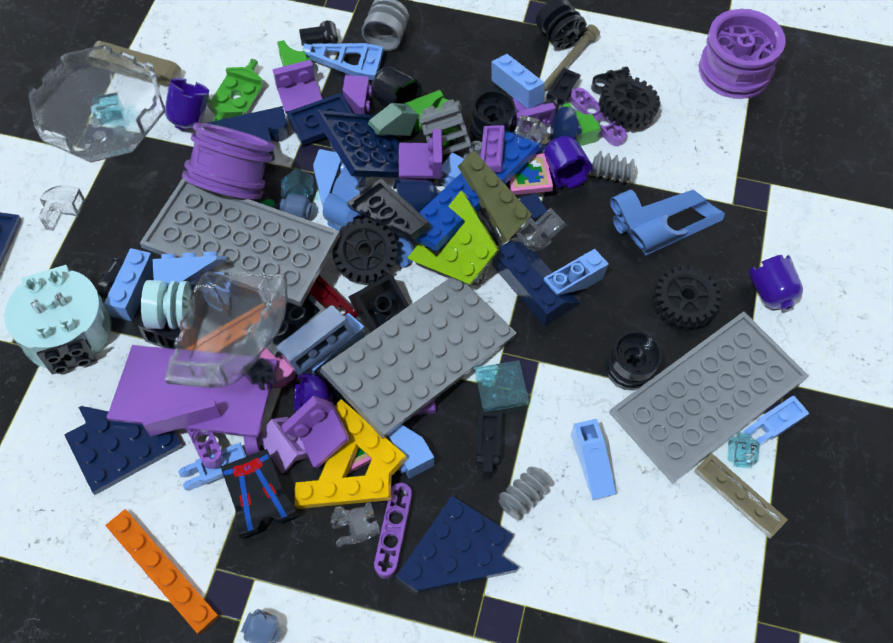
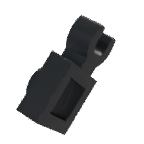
(261, 374)

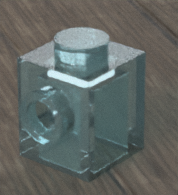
(107, 108)
(298, 183)

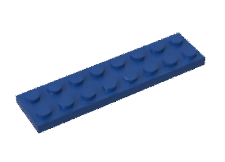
(444, 220)

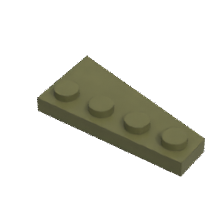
(501, 204)

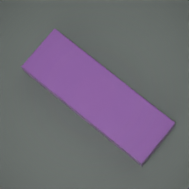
(493, 146)
(181, 417)

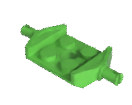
(240, 82)

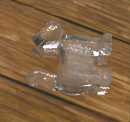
(357, 520)

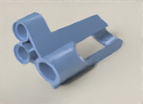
(338, 213)
(649, 223)

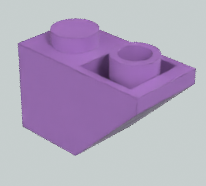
(356, 93)

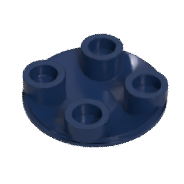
(565, 123)

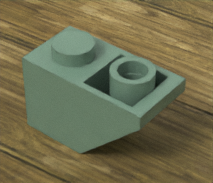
(394, 120)

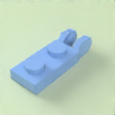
(779, 419)
(207, 475)

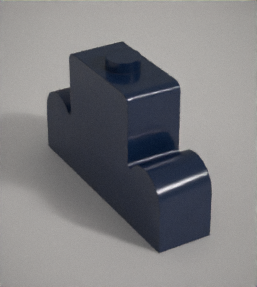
(266, 124)

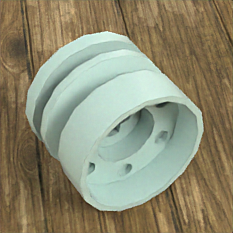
(164, 304)

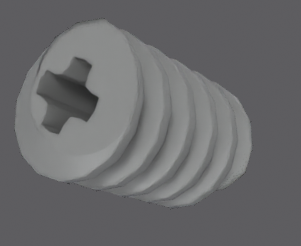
(613, 167)
(522, 492)

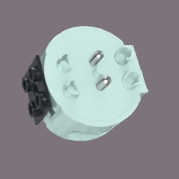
(58, 319)

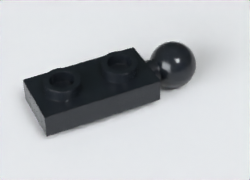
(562, 88)

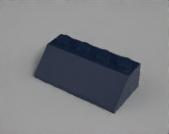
(525, 275)

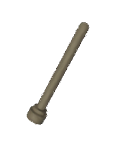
(589, 35)

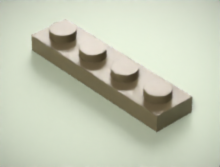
(741, 495)

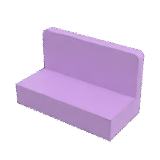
(282, 448)

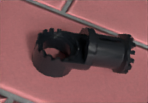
(603, 78)
(109, 276)

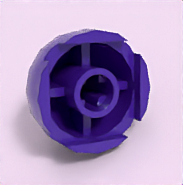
(310, 386)

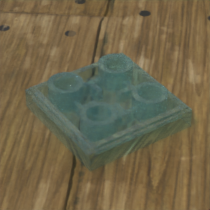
(501, 386)

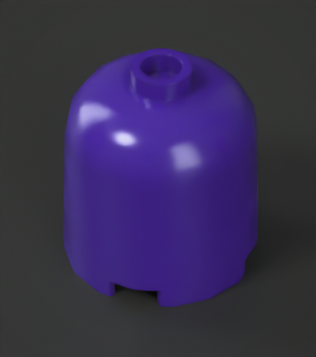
(185, 103)
(567, 162)
(777, 282)

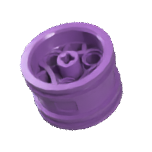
(741, 53)
(227, 161)

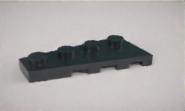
(389, 209)

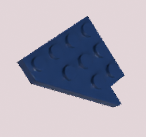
(115, 449)
(457, 550)

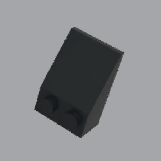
(378, 302)
(294, 319)

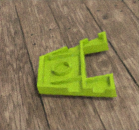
(467, 250)

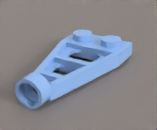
(368, 63)

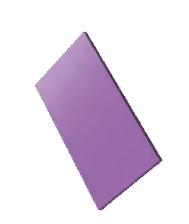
(145, 393)

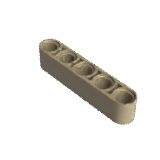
(164, 69)

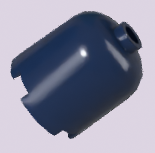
(416, 192)

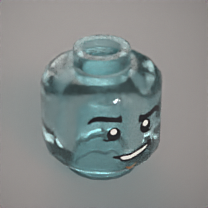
(743, 450)

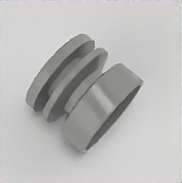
(385, 24)

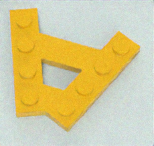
(335, 486)

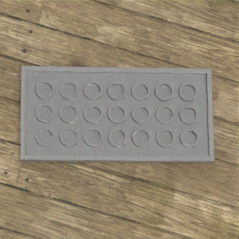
(244, 231)
(417, 355)
(708, 396)

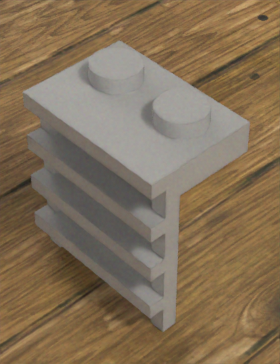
(444, 117)

